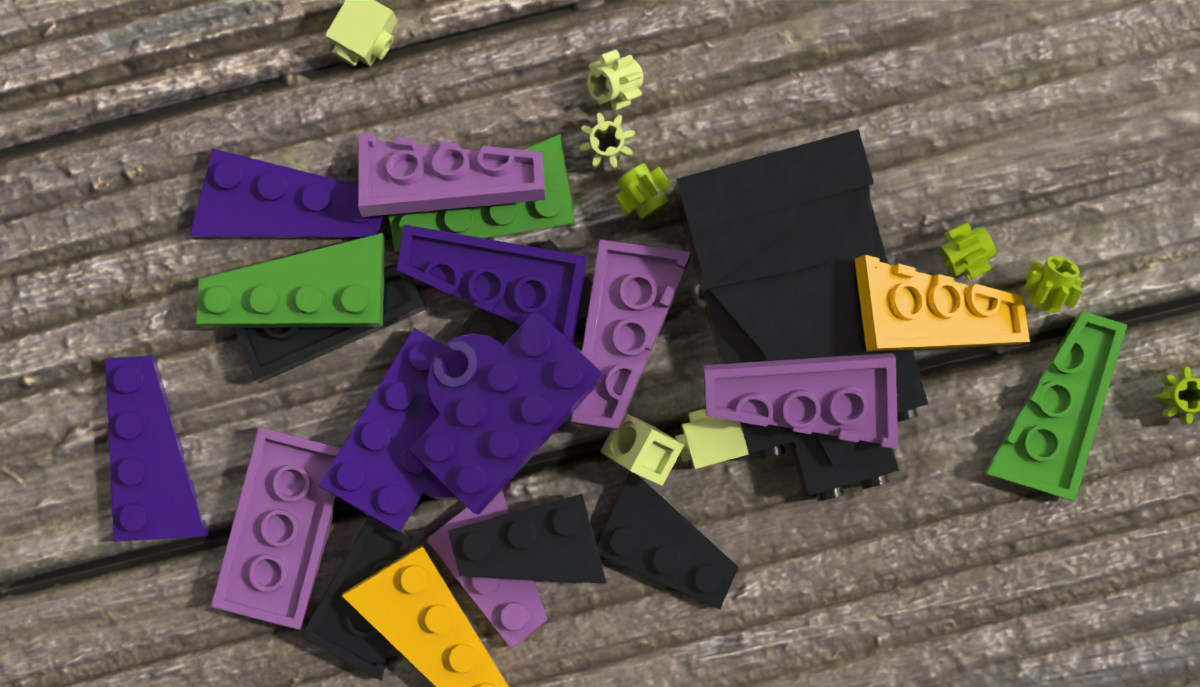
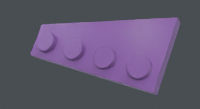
(428, 178)
(624, 318)
(820, 395)

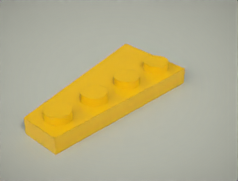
(933, 312)
(425, 622)

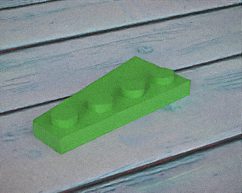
(503, 219)
(310, 289)
(1060, 417)

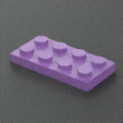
(278, 530)

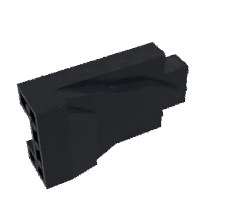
(781, 283)

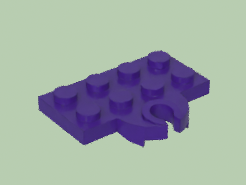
(501, 407)
(375, 463)

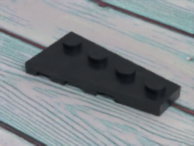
(282, 349)

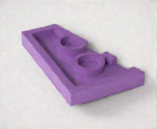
(508, 603)

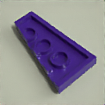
(273, 201)
(497, 275)
(146, 457)

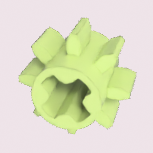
(615, 79)
(602, 129)

